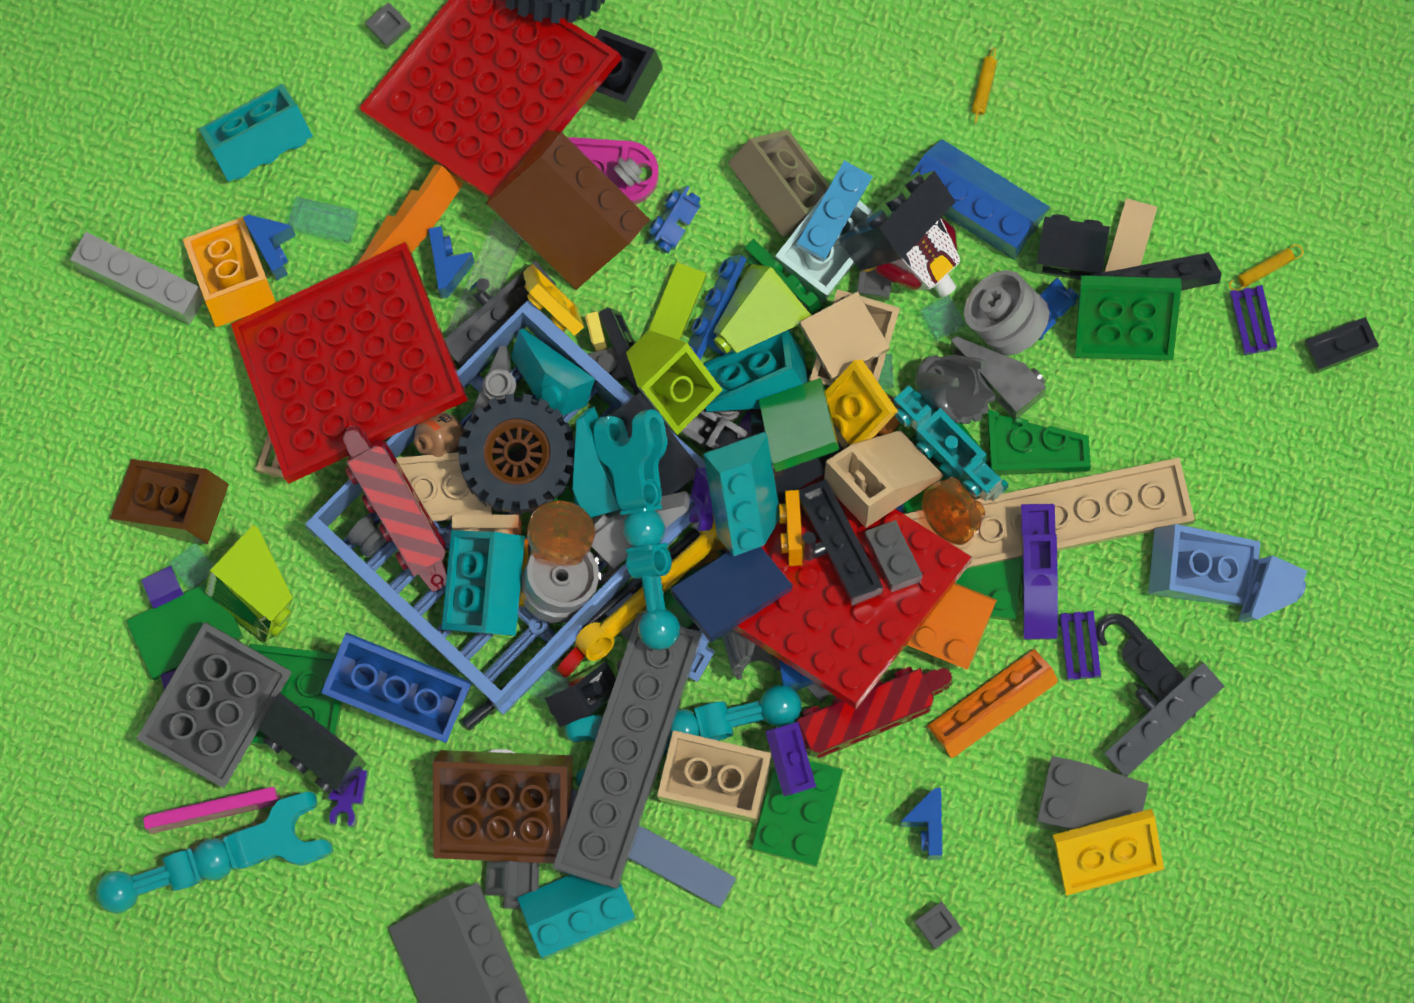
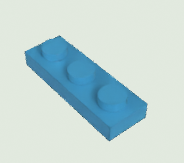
(834, 211)

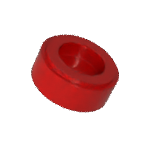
(570, 663)

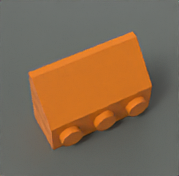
(955, 626)

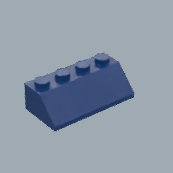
(984, 200)
(396, 687)

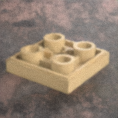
(844, 335)

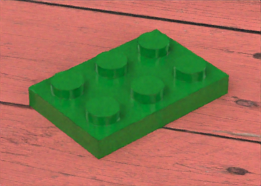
(798, 823)

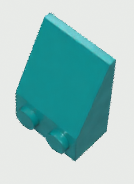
(757, 372)

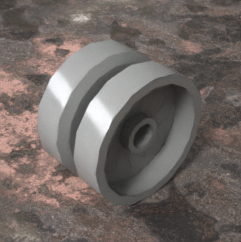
(1006, 312)
(557, 590)

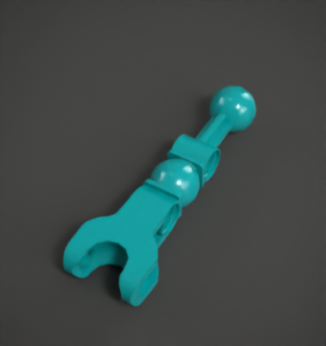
(639, 495)
(714, 721)
(217, 857)

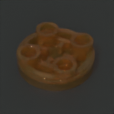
(952, 511)
(560, 533)

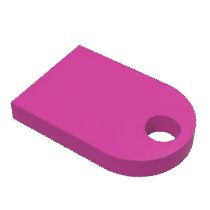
(605, 155)

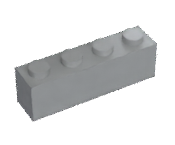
(137, 278)

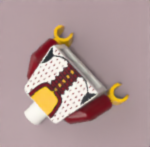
(926, 262)

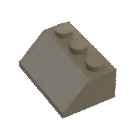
(780, 178)

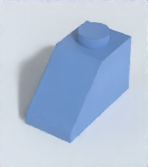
(1272, 588)

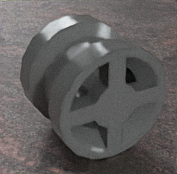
(366, 536)

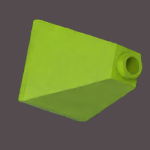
(758, 311)

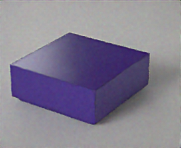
(162, 587)

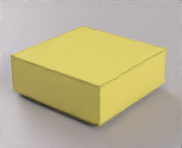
(596, 331)

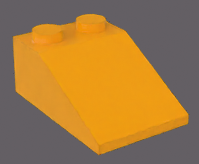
(229, 272)

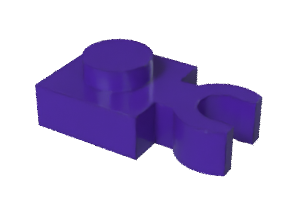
(701, 496)
(353, 795)

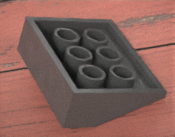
(214, 704)
(458, 952)

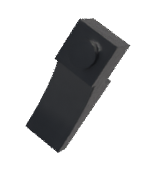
(713, 431)

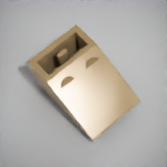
(879, 475)

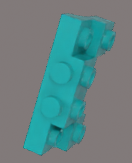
(949, 446)

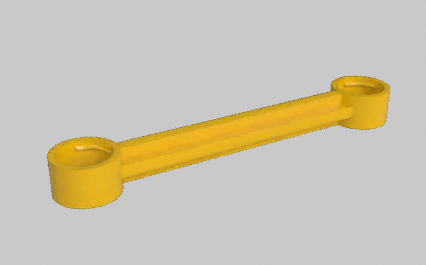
(598, 638)

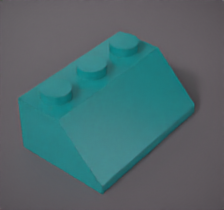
(256, 133)
(743, 493)
(483, 582)
(573, 913)

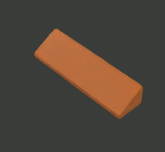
(993, 703)

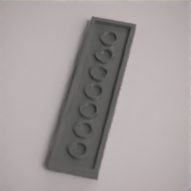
(626, 758)

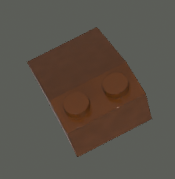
(170, 500)

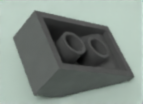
(1086, 795)

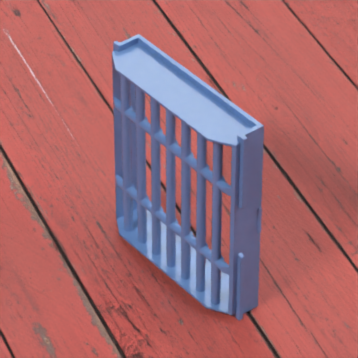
(557, 644)

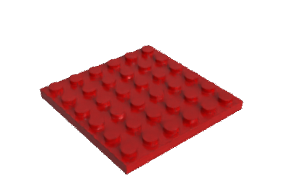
(487, 87)
(347, 355)
(842, 643)

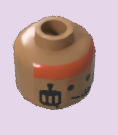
(438, 435)

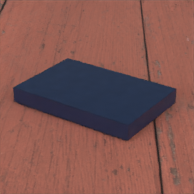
(730, 591)

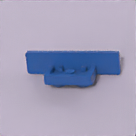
(716, 303)

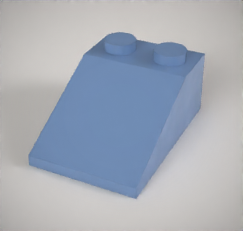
(1202, 565)

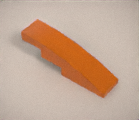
(416, 214)

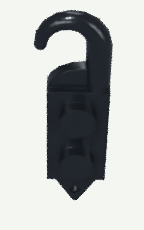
(1142, 656)

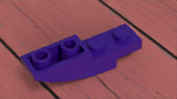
(1039, 572)

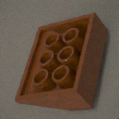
(567, 209)
(500, 805)

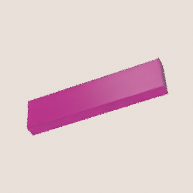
(211, 810)

